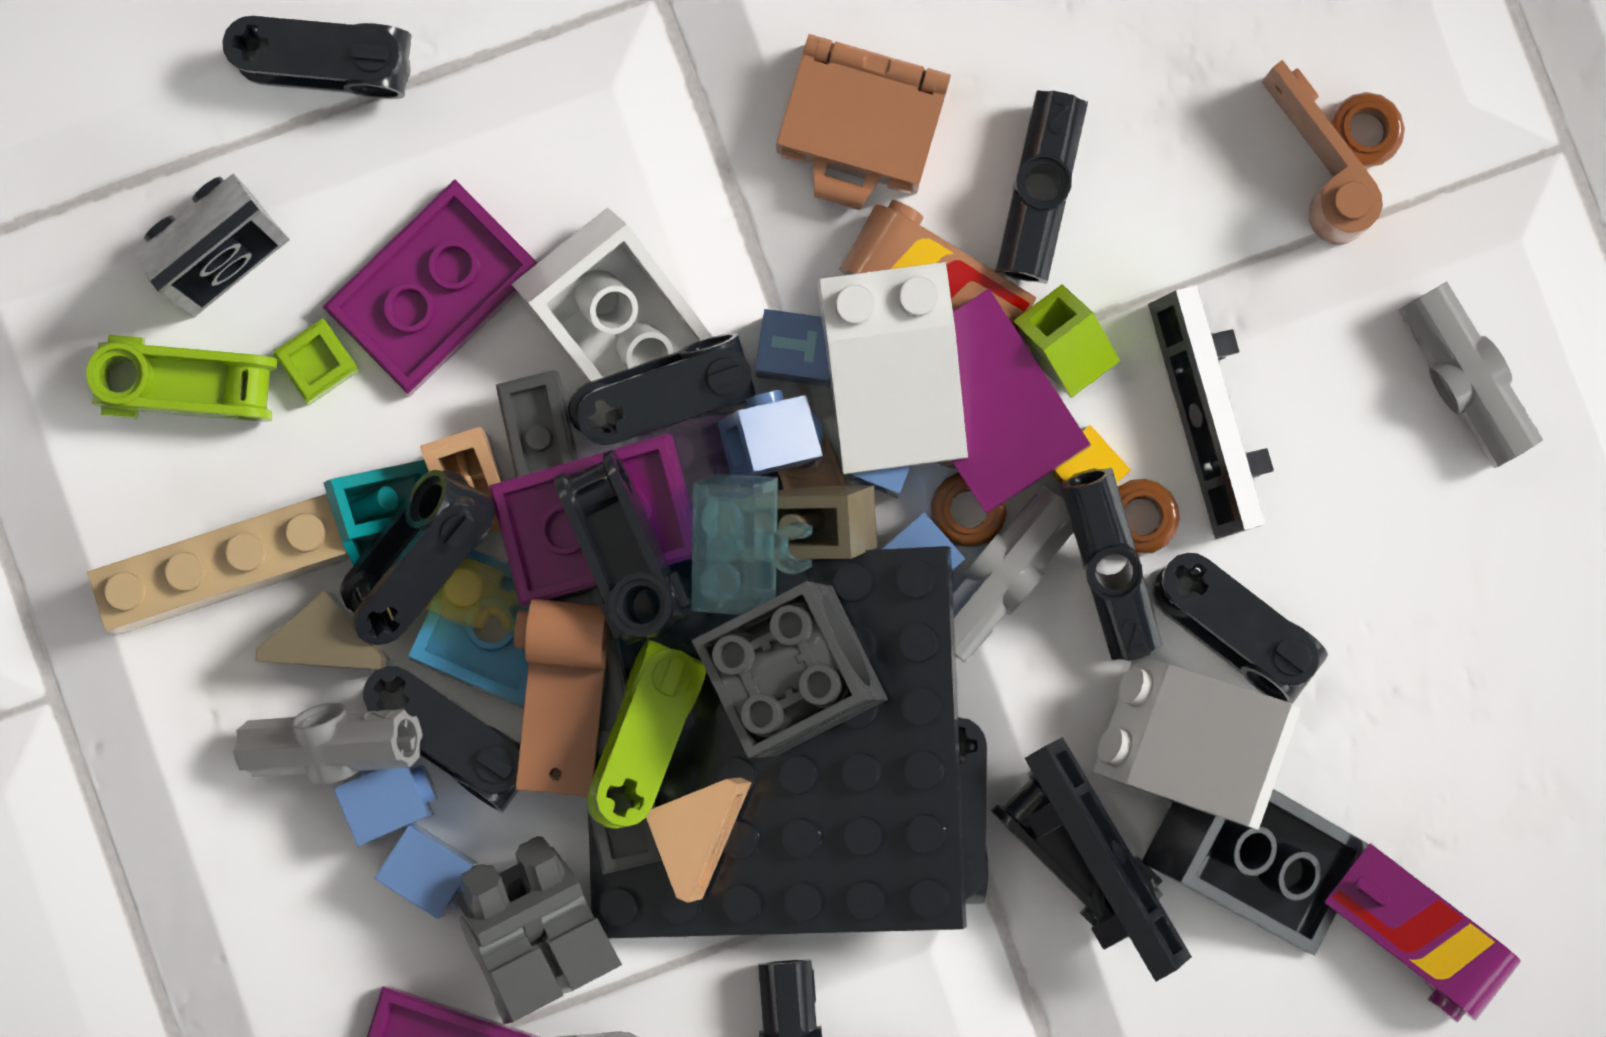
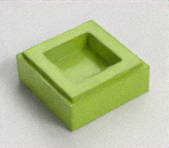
(316, 361)

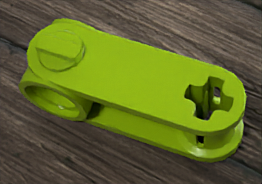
(181, 381)
(645, 732)

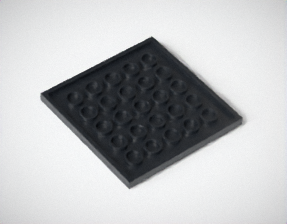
(845, 825)

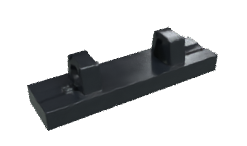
(1207, 412)
(1108, 858)

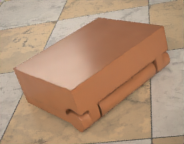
(860, 118)

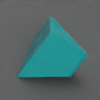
(368, 501)

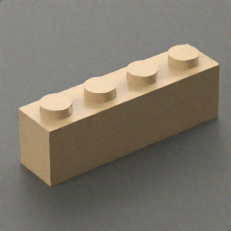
(217, 565)

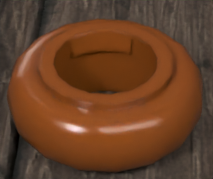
(1388, 116)
(1167, 509)
(944, 520)

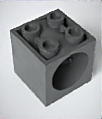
(789, 669)

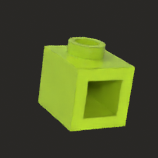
(1077, 348)

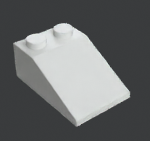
(609, 300)
(893, 367)
(1196, 741)

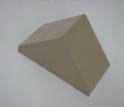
(322, 637)

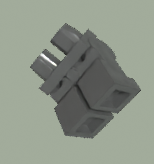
(519, 906)

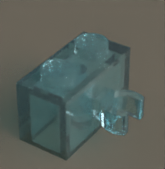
(739, 543)

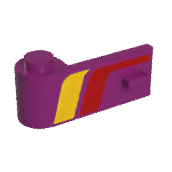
(1424, 934)

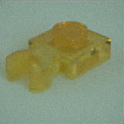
(474, 596)

